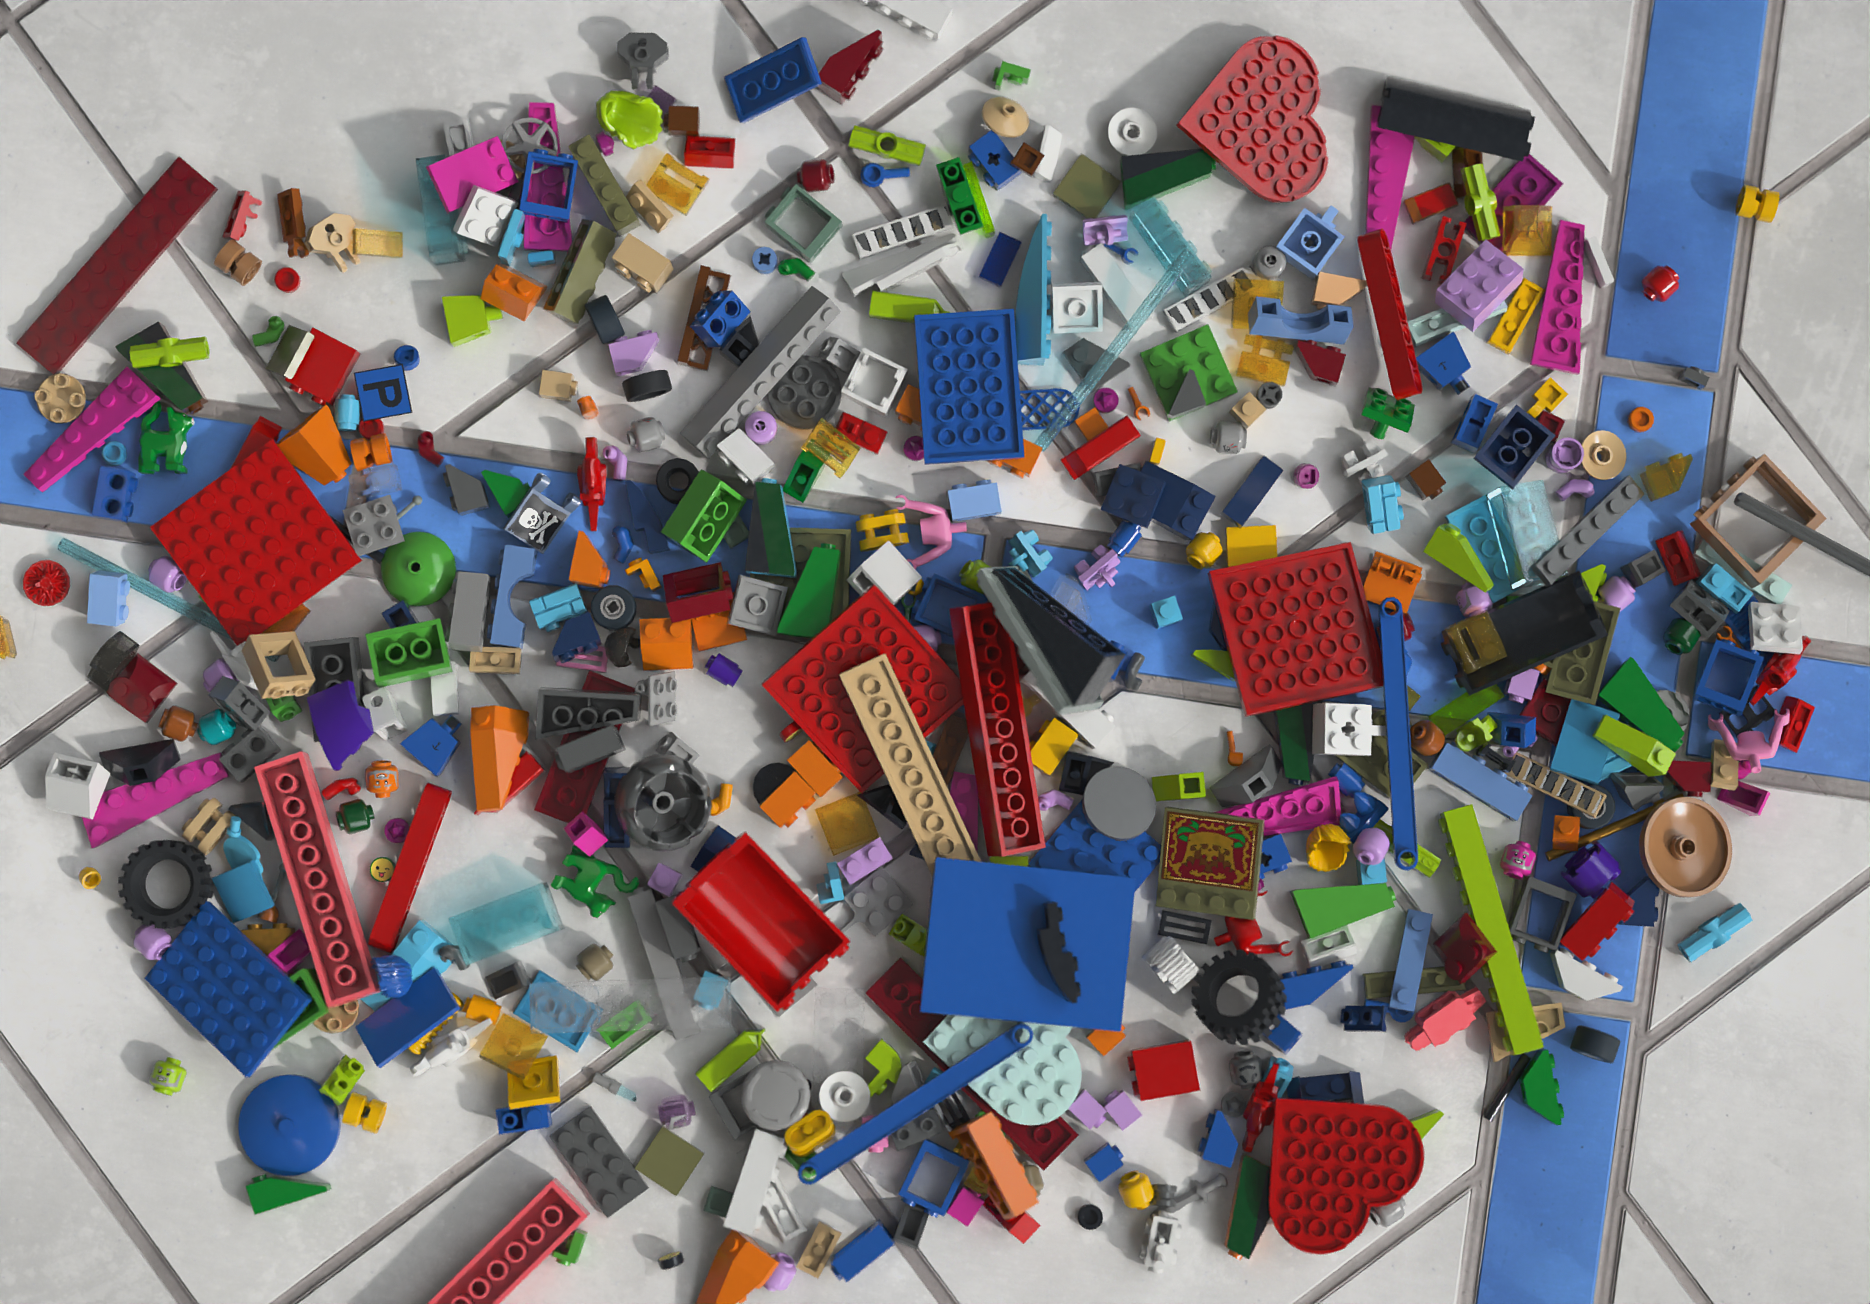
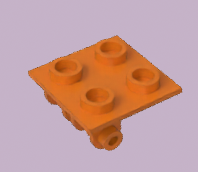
(1391, 579)
(713, 630)

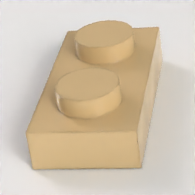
(649, 206)
(496, 660)
(1723, 767)
(818, 1249)

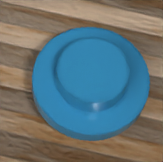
(114, 453)

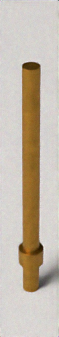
(1609, 829)

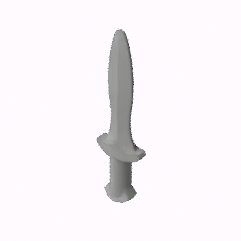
(1198, 1192)

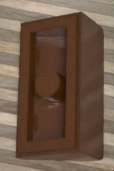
(1460, 159)

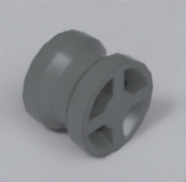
(1273, 392)
(1164, 1195)

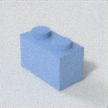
(974, 501)
(107, 598)

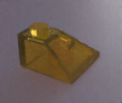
(1527, 230)

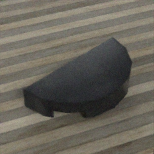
(769, 779)

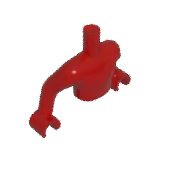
(1245, 932)

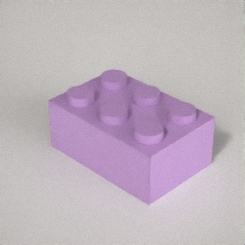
(1479, 285)

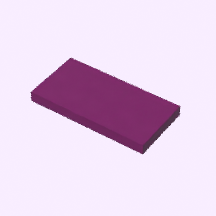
(1523, 185)

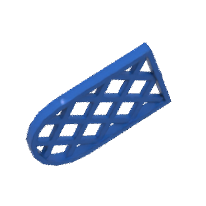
(1042, 400)

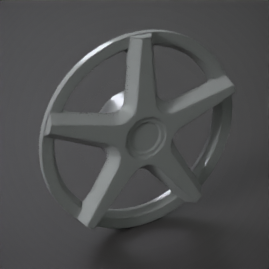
(529, 142)

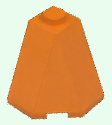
(317, 447)

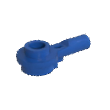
(874, 174)
(1398, 1015)

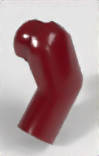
(426, 449)

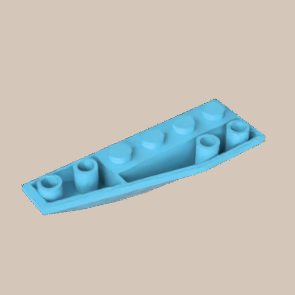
(1032, 300)

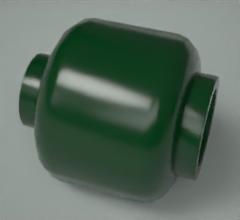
(1681, 636)
(354, 816)

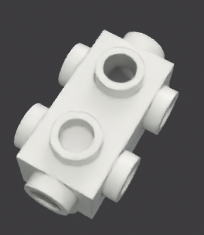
(1159, 1249)

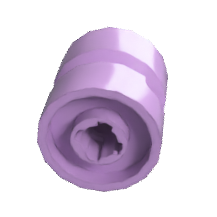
(1564, 455)

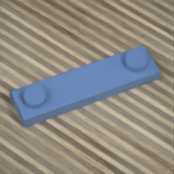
(1410, 960)

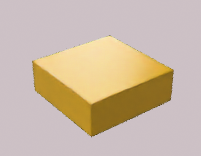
(1157, 451)

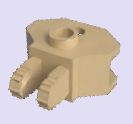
(337, 239)

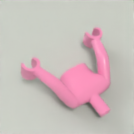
(934, 529)
(1751, 744)

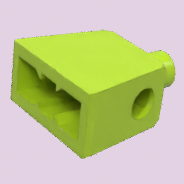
(468, 318)

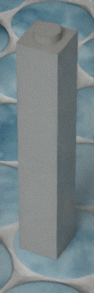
(656, 942)

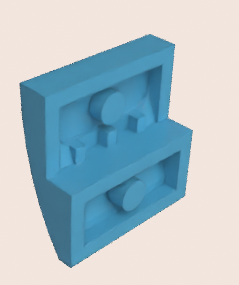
(243, 891)

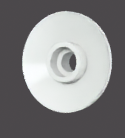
(1136, 120)
(841, 1109)

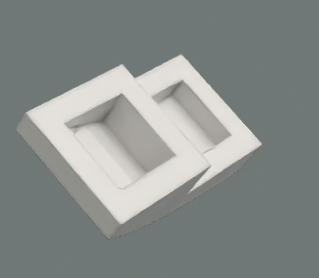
(445, 693)

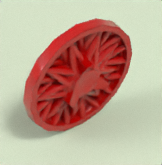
(46, 583)

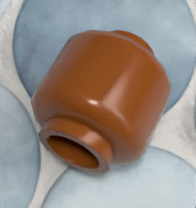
(177, 723)
(1426, 738)

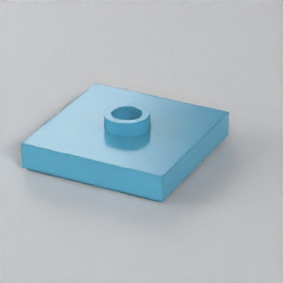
(512, 237)

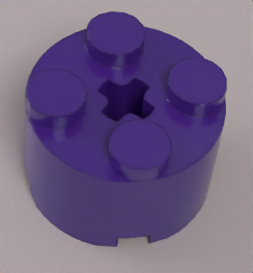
(1591, 870)

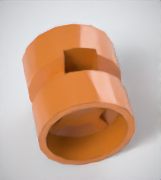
(371, 452)

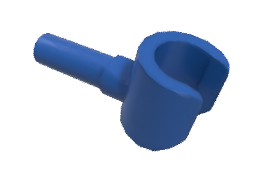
(1122, 252)

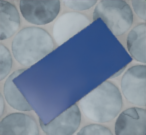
(772, 80)
(407, 1018)

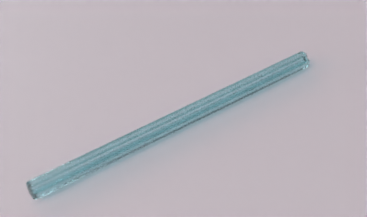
(1115, 349)
(147, 588)

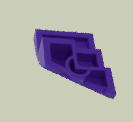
(339, 722)

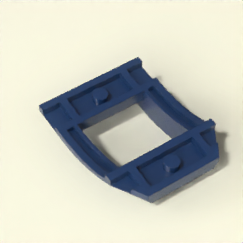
(1327, 1087)

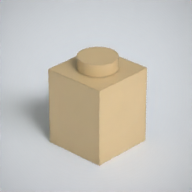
(557, 385)
(1247, 410)

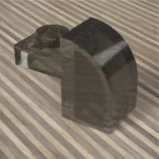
(112, 659)

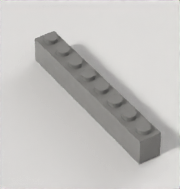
(760, 371)

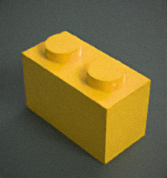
(1052, 745)

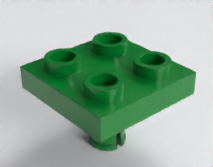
(1387, 412)

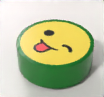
(382, 869)

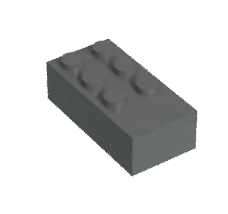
(334, 663)

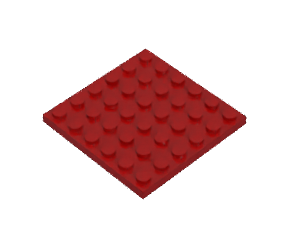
(256, 543)
(1297, 628)
(818, 702)

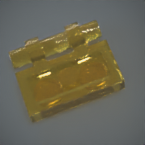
(1262, 367)

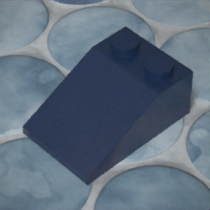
(1514, 446)
(1181, 503)

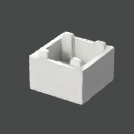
(874, 382)

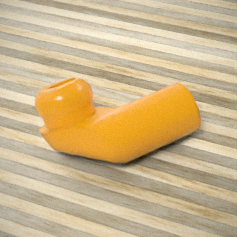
(723, 801)

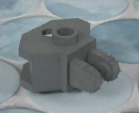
(642, 58)

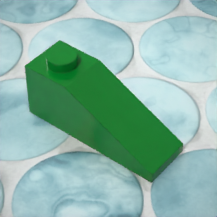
(279, 1191)

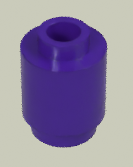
(723, 670)

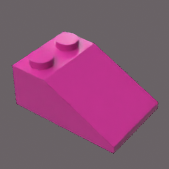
(479, 165)

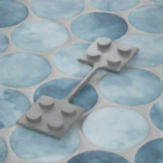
(876, 904)

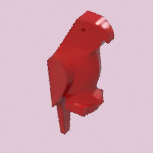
(592, 481)
(1777, 672)
(1260, 1109)

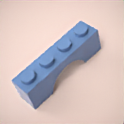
(1326, 325)
(516, 565)

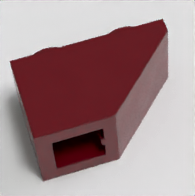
(1321, 363)

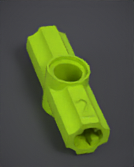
(903, 149)
(1480, 202)
(169, 352)
(1427, 861)

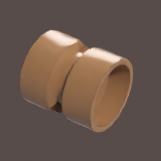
(240, 264)

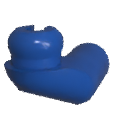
(624, 541)

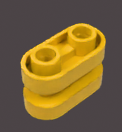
(868, 523)
(810, 1133)

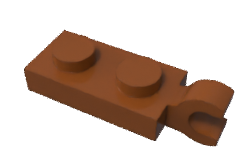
(292, 222)

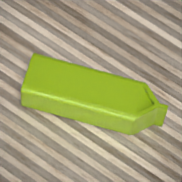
(901, 307)
(730, 1058)

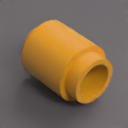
(481, 1008)

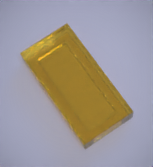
(377, 243)

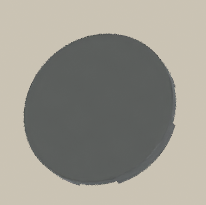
(806, 393)
(1119, 803)

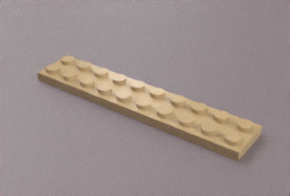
(907, 762)

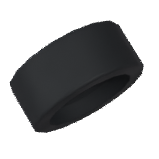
(647, 385)

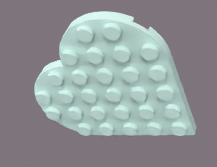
(1027, 1086)

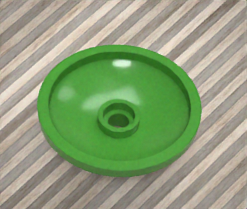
(435, 571)

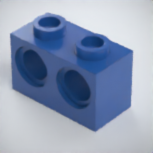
(723, 322)
(1474, 423)
(107, 494)

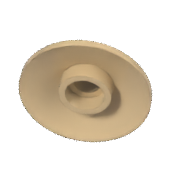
(1005, 117)
(1612, 454)

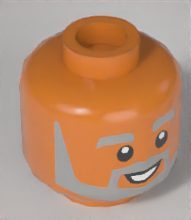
(381, 778)

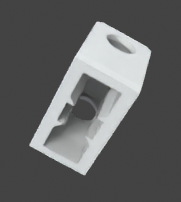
(384, 711)

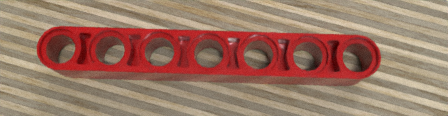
(1389, 314)
(409, 868)

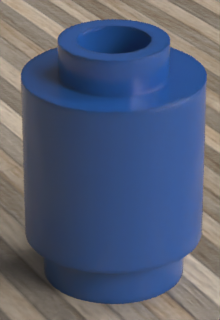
(1124, 538)
(1348, 779)

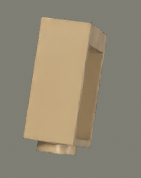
(275, 644)

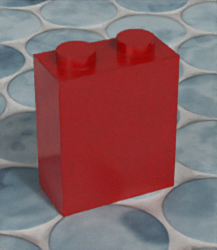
(324, 368)
(1163, 1070)

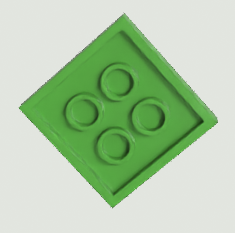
(1196, 351)

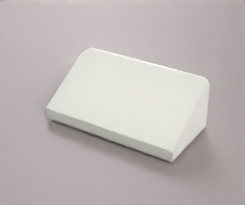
(1049, 147)
(1329, 947)

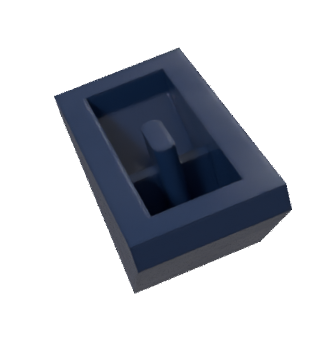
(712, 846)

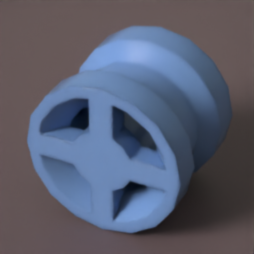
(767, 264)

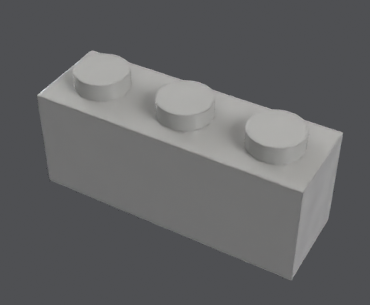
(469, 611)

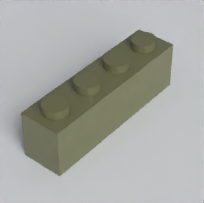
(604, 185)
(580, 271)

